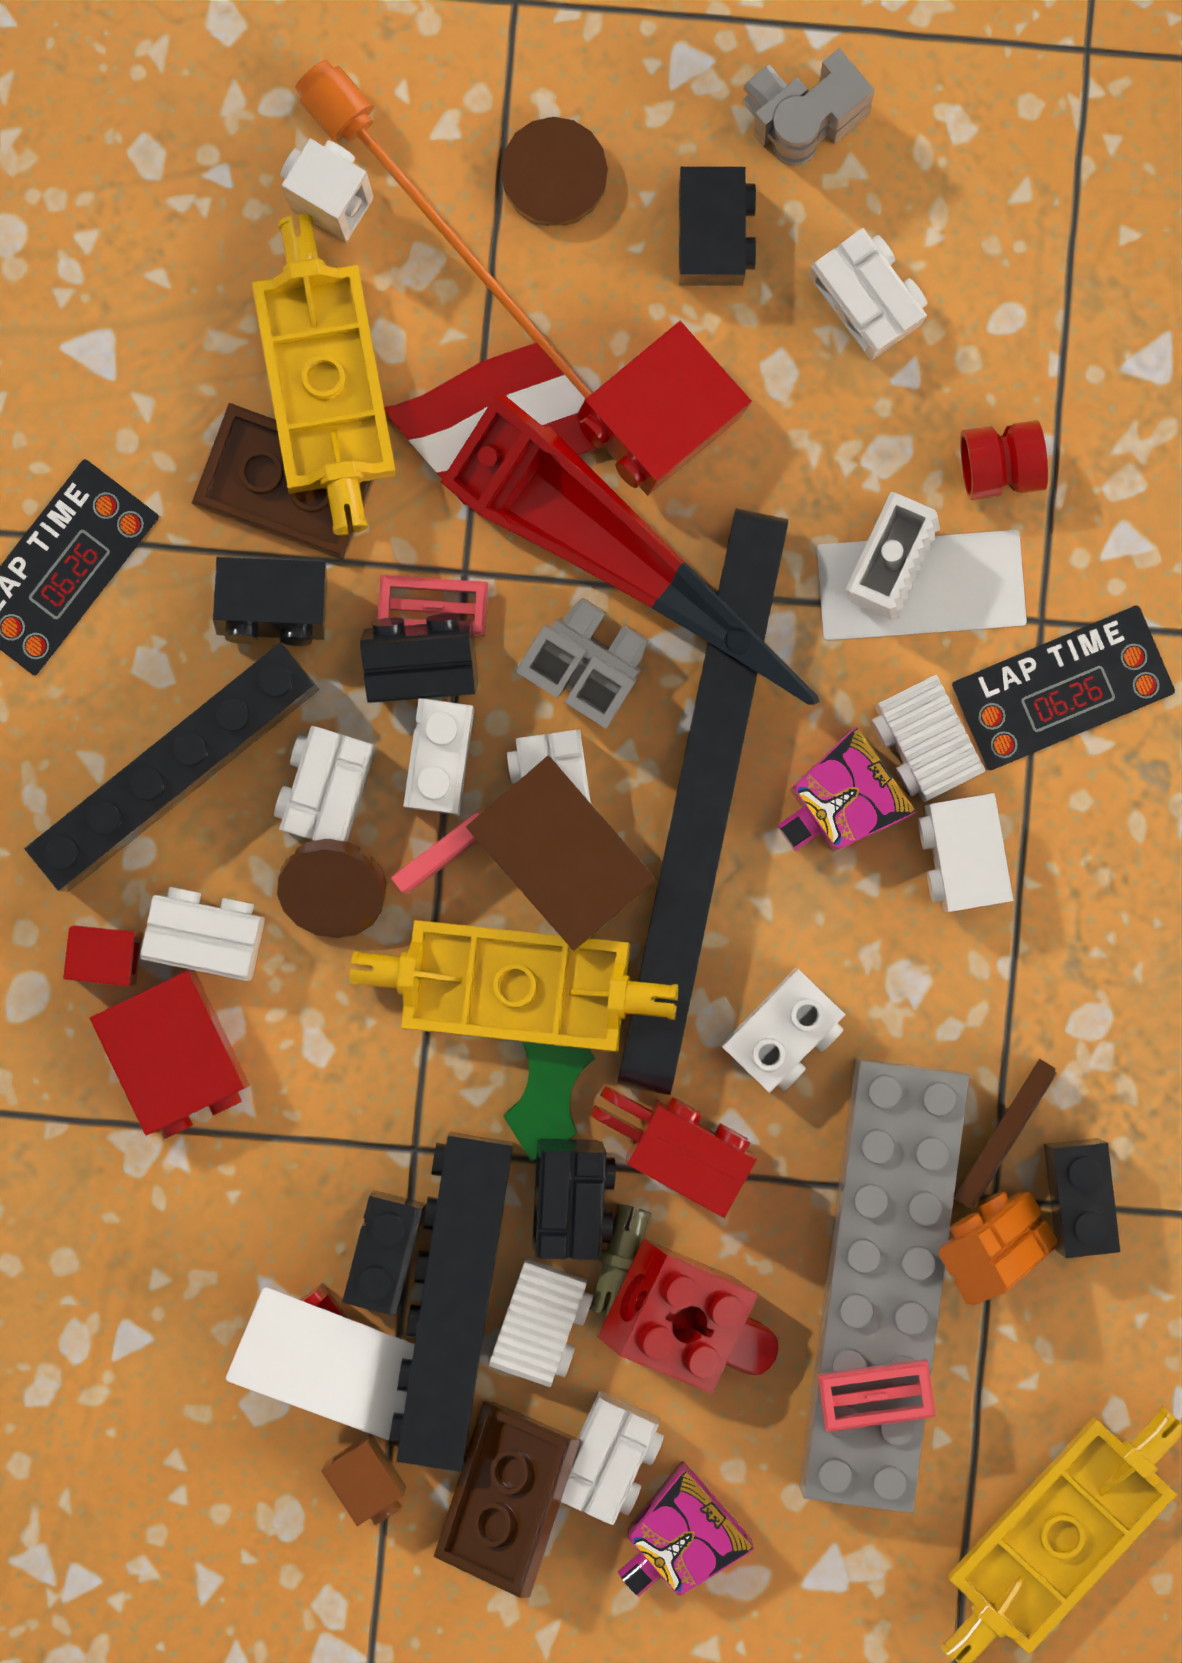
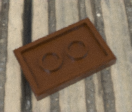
(249, 485)
(561, 853)
(507, 1499)

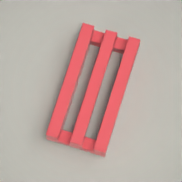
(432, 584)
(435, 858)
(875, 1373)

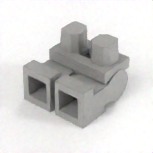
(801, 119)
(574, 660)

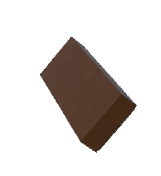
(1006, 1134)

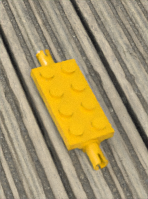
(323, 376)
(514, 986)
(1061, 1536)

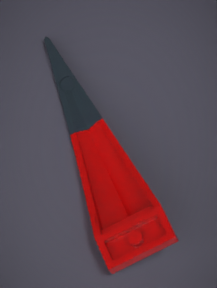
(548, 495)

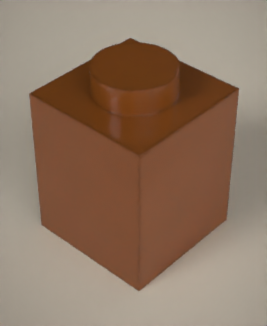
(365, 1481)

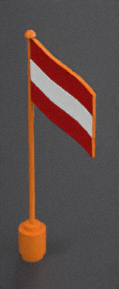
(529, 376)

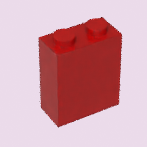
(662, 409)
(171, 1054)

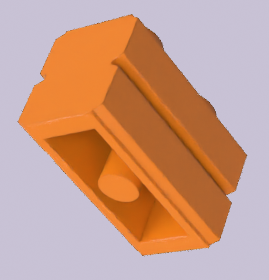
(997, 1245)

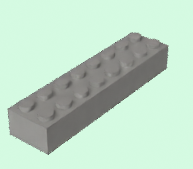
(884, 1274)

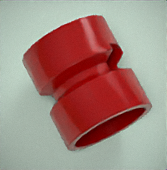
(1010, 459)

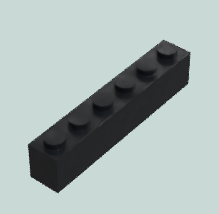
(172, 769)
(454, 1301)

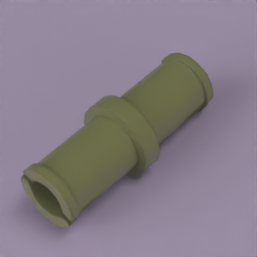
(619, 1255)

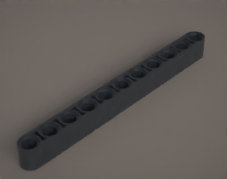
(702, 805)

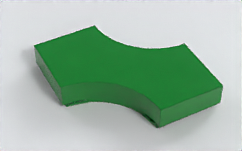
(545, 1104)

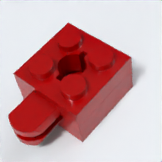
(681, 1151)
(686, 1320)

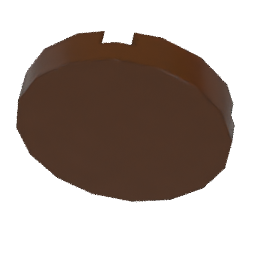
(554, 171)
(331, 888)

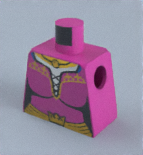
(845, 797)
(682, 1536)

